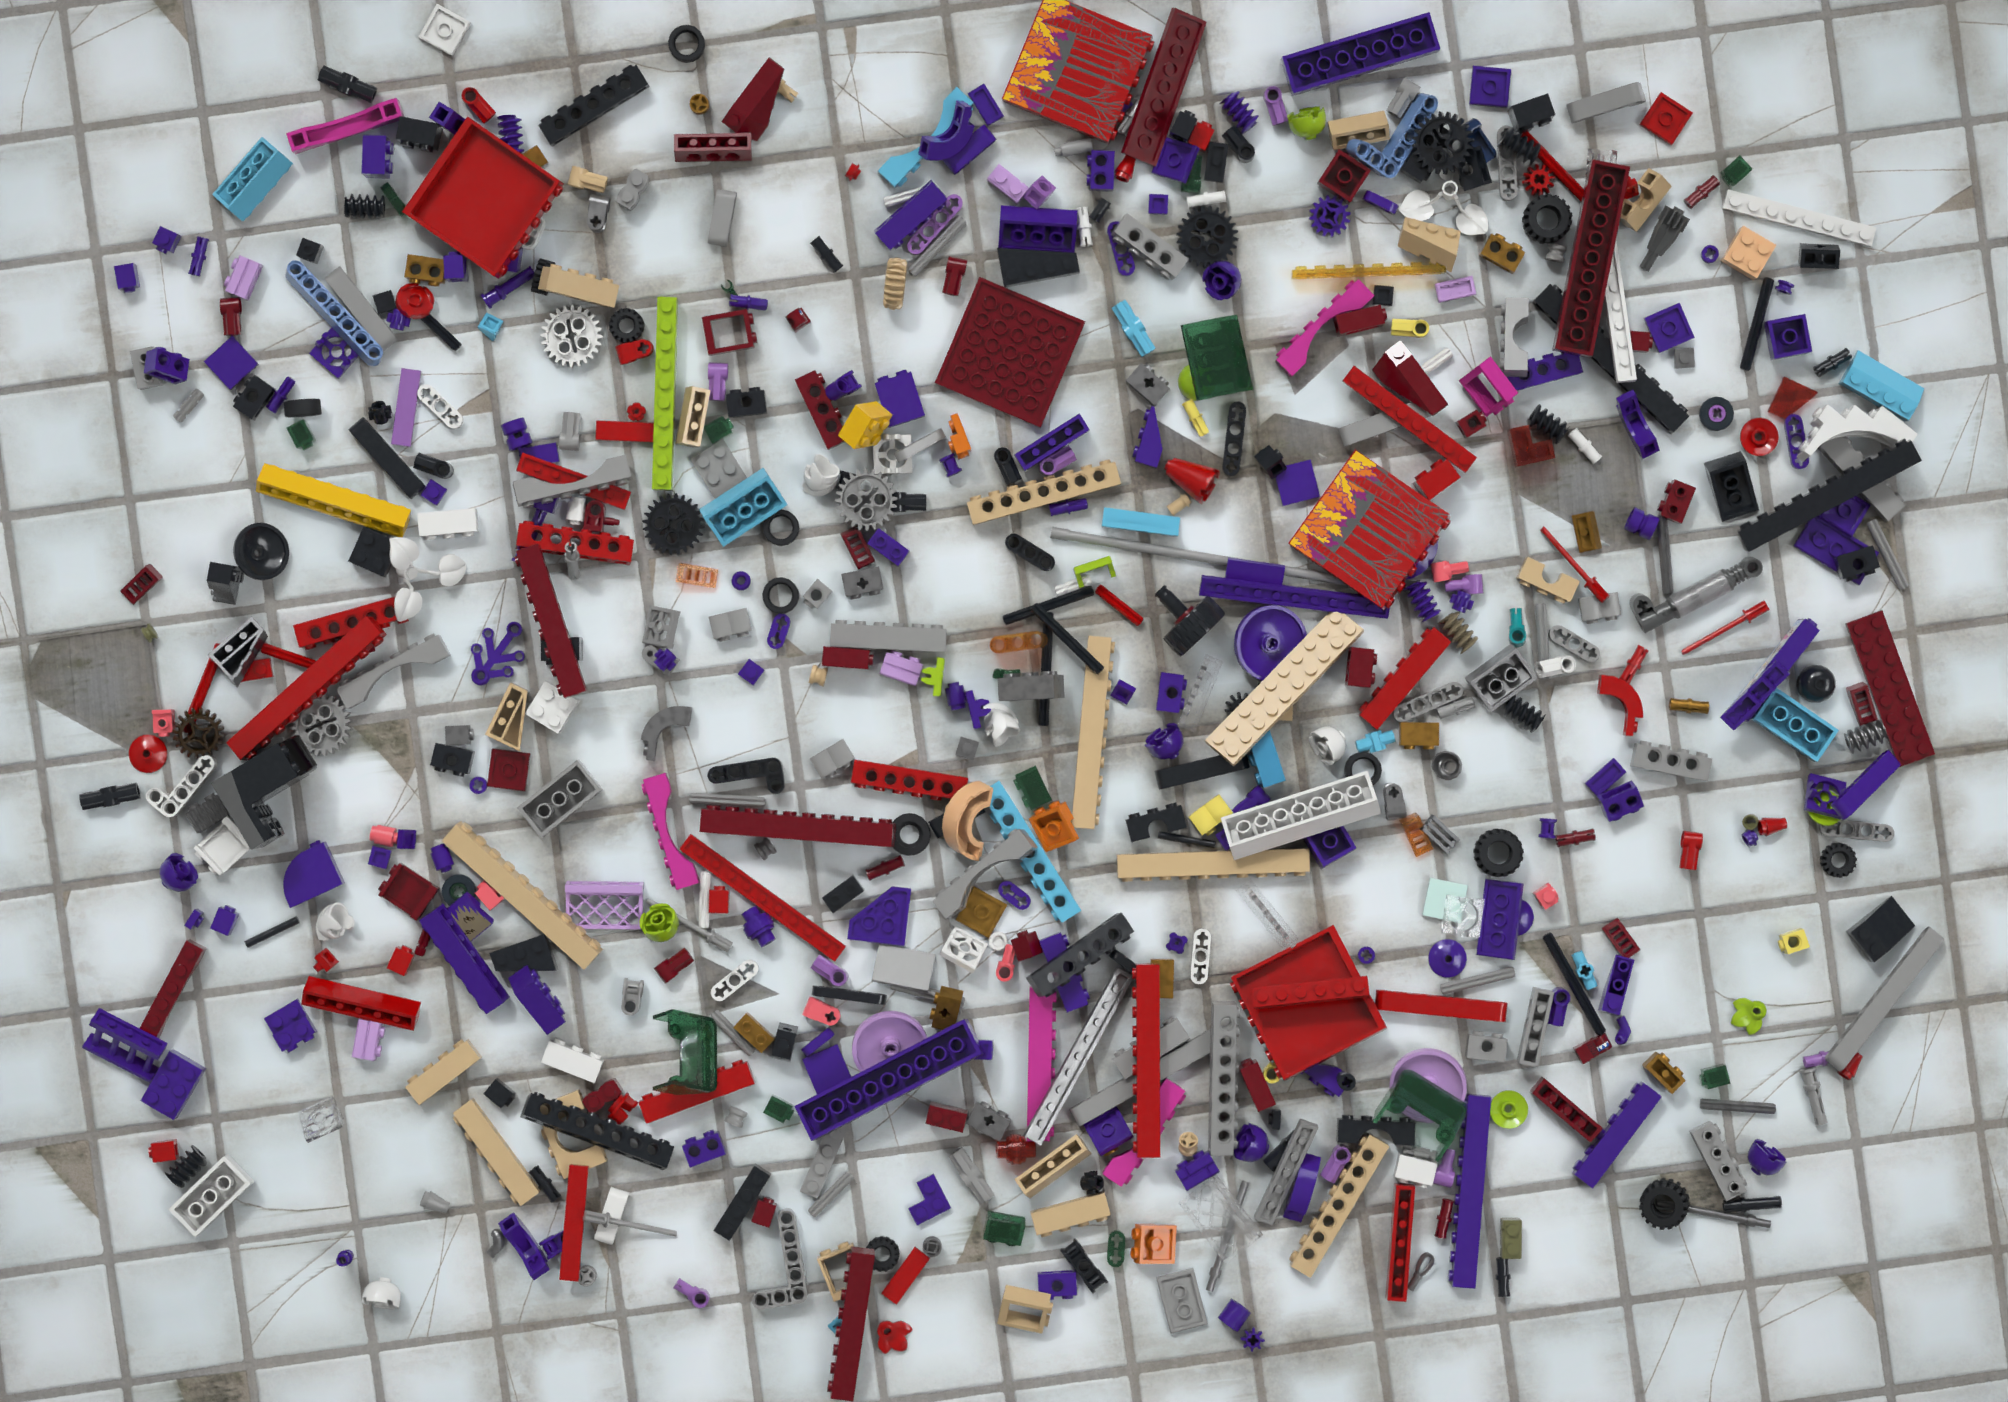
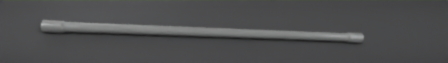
(1066, 534)

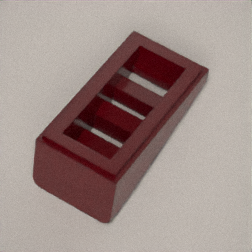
(850, 532)
(147, 570)
(1851, 690)
(1612, 924)

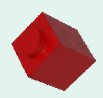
(1201, 135)
(719, 900)
(401, 960)
(164, 1150)

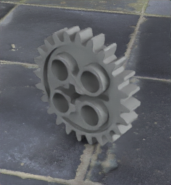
(879, 512)
(327, 741)

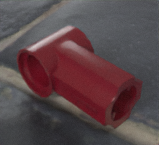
(954, 272)
(231, 310)
(670, 967)

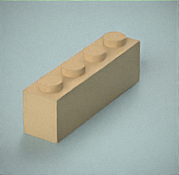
(577, 286)
(442, 1072)
(1053, 1166)
(1070, 1213)

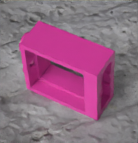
(1480, 393)

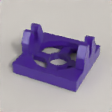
(316, 352)
(975, 710)
(1811, 792)

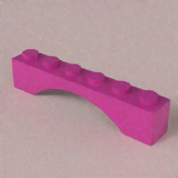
(325, 133)
(1353, 299)
(682, 870)
(1121, 1165)

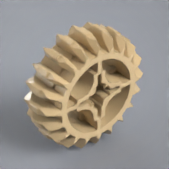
(895, 283)

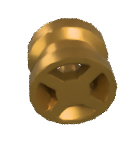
(699, 100)

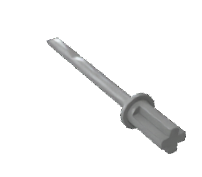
(712, 937)
(605, 1219)

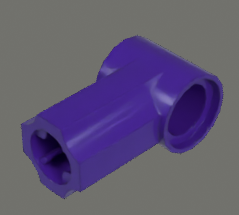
(1254, 798)
(1558, 1008)

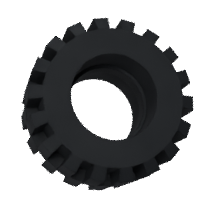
(1555, 204)
(1510, 864)
(1653, 1215)

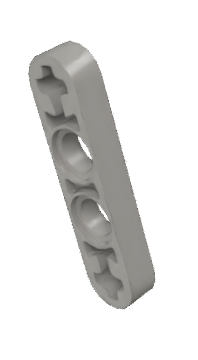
(1506, 163)
(1426, 698)
(1856, 831)

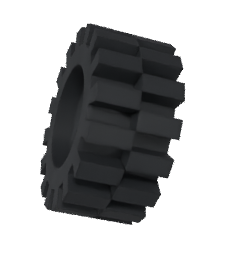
(537, 274)
(616, 319)
(1849, 863)
(893, 1249)

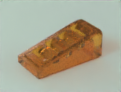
(680, 571)
(1411, 819)

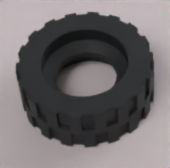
(924, 834)

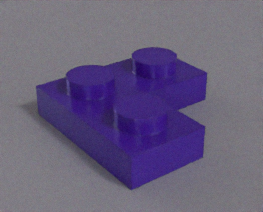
(934, 1202)

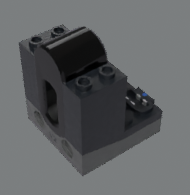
(257, 781)

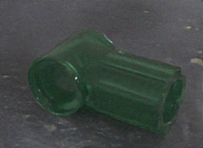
(1194, 180)

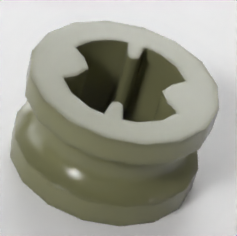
(149, 632)

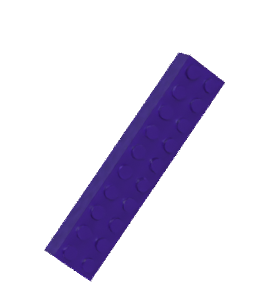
(889, 1079)

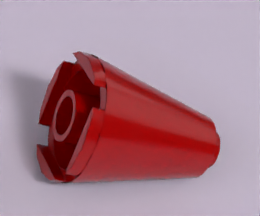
(1192, 478)

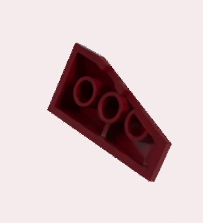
(754, 105)
(1404, 375)

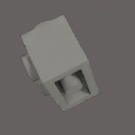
(143, 380)

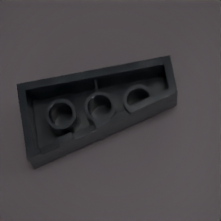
(1032, 266)

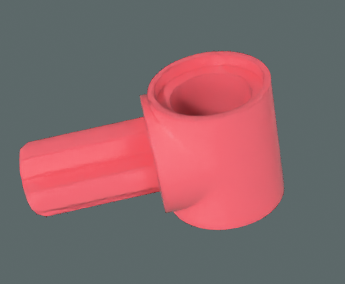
(1443, 570)
(1007, 961)

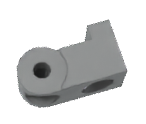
(648, 655)

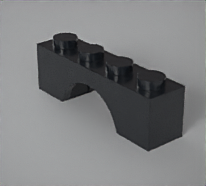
(1351, 1129)
(742, 1202)

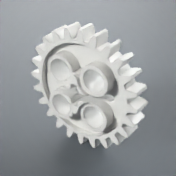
(555, 340)

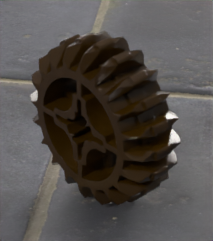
(206, 729)

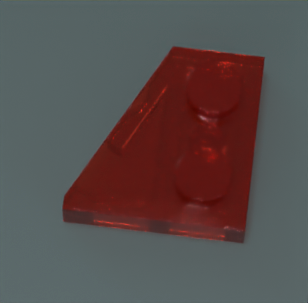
(1789, 398)

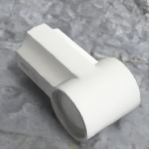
(1555, 666)

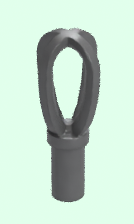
(1417, 1276)

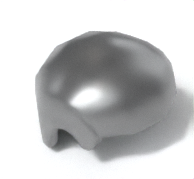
(1447, 765)

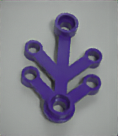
(495, 656)

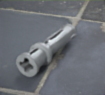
(1812, 1087)

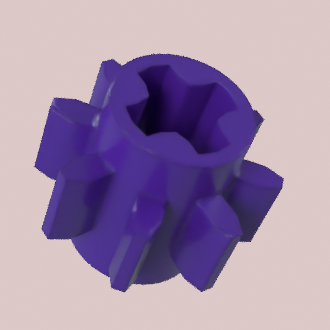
(398, 320)
(1461, 601)
(665, 659)
(1256, 1342)

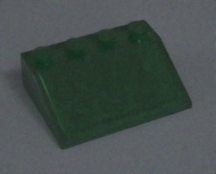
(1216, 357)

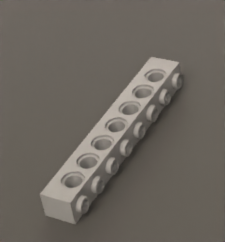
(1219, 1011)

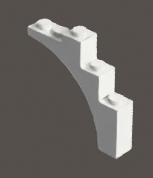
(1877, 425)

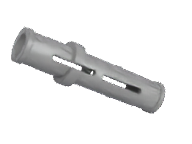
(572, 557)

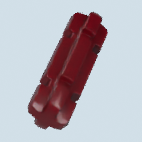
(423, 943)

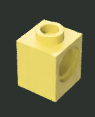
(1802, 942)

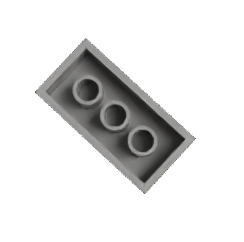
(559, 798)

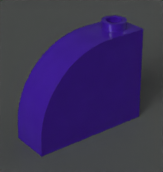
(311, 874)

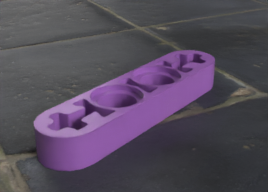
(938, 227)

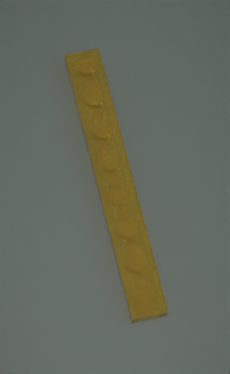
(1359, 270)

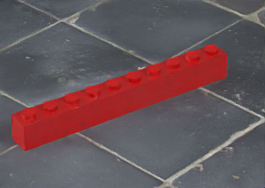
(307, 688)
(1147, 1059)

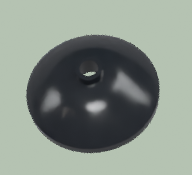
(272, 551)

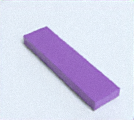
(406, 407)

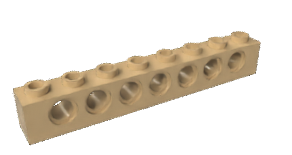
(1111, 479)
(1308, 1265)

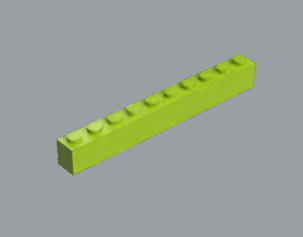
(665, 393)

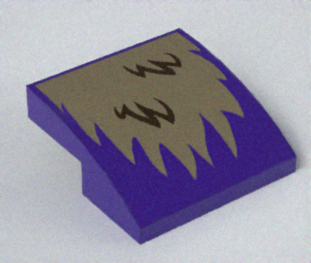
(470, 916)

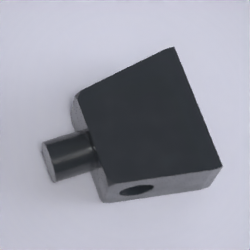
(784, 1042)

